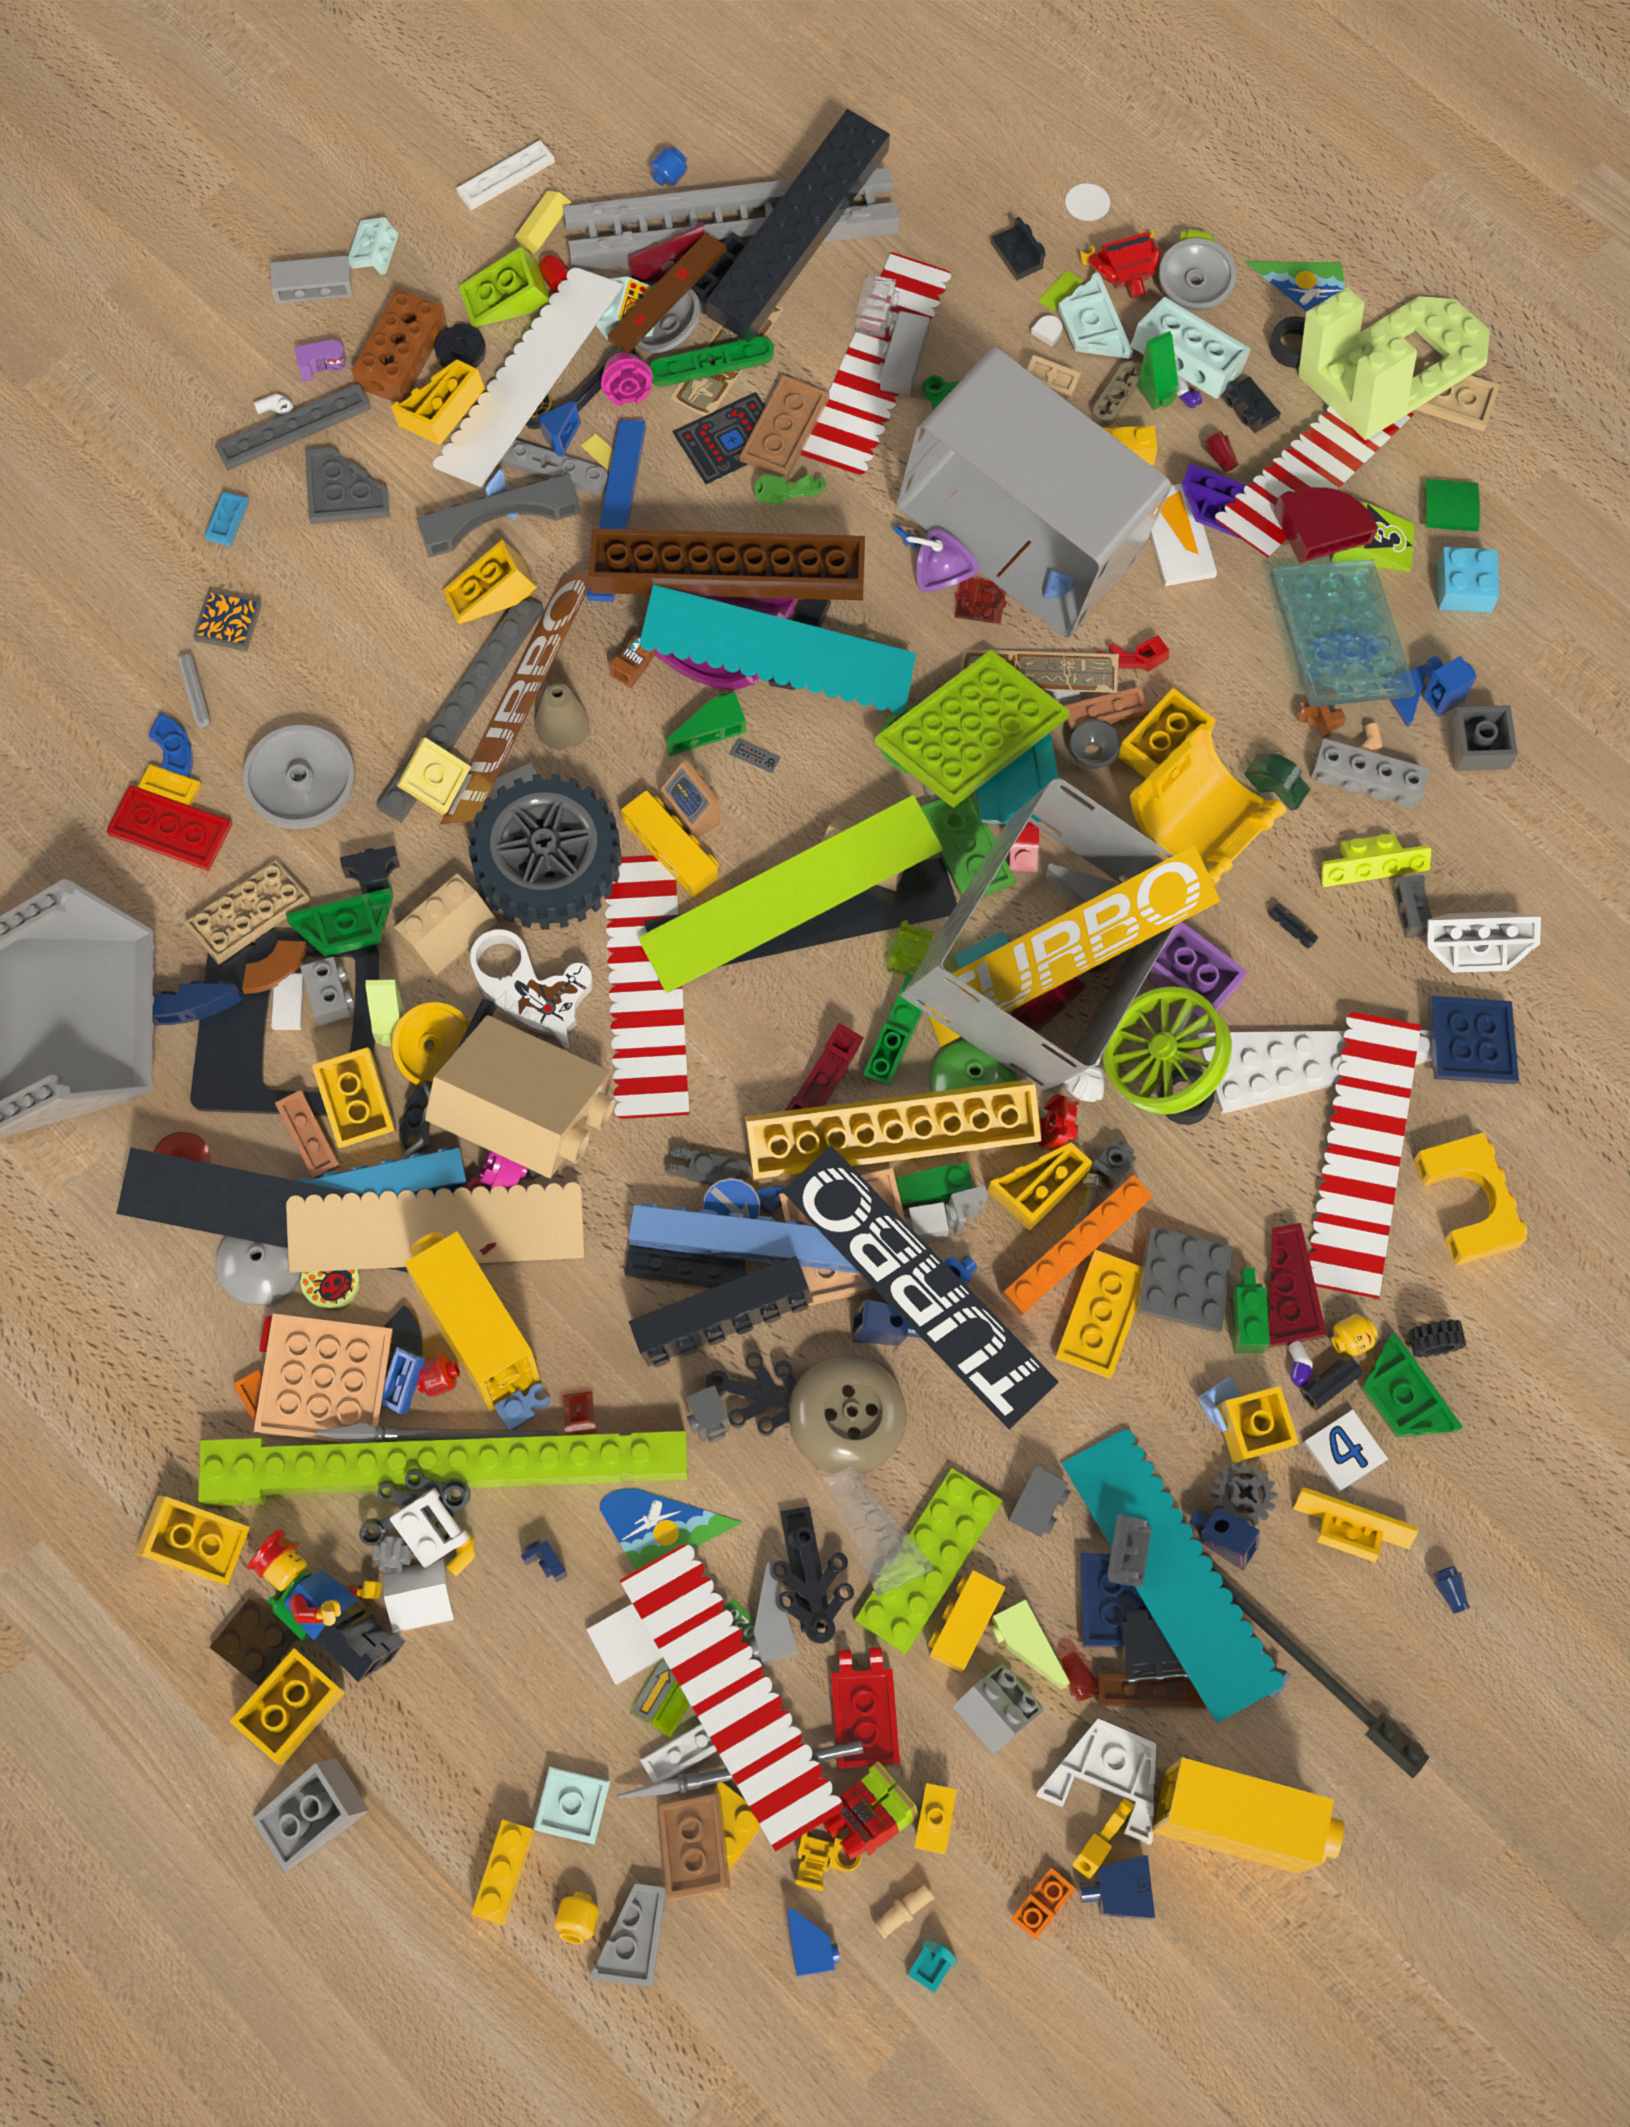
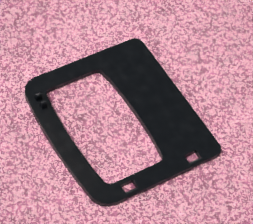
(231, 1043)

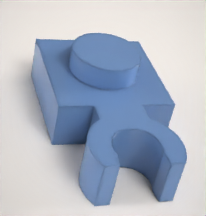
(517, 1409)

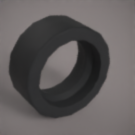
(1282, 354)
(1189, 1117)

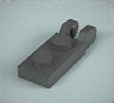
(706, 1167)

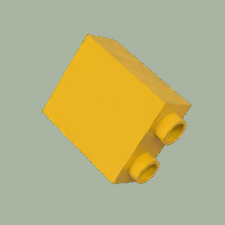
(471, 1317)
(1247, 1817)

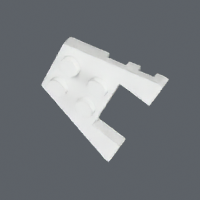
(1115, 1763)

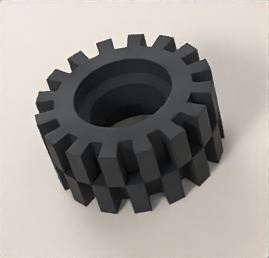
(1437, 1338)

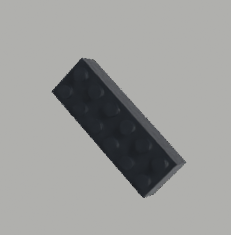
(721, 1312)

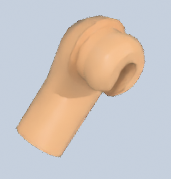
(1374, 740)

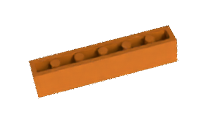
(1076, 1245)

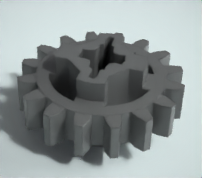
(1235, 1485)

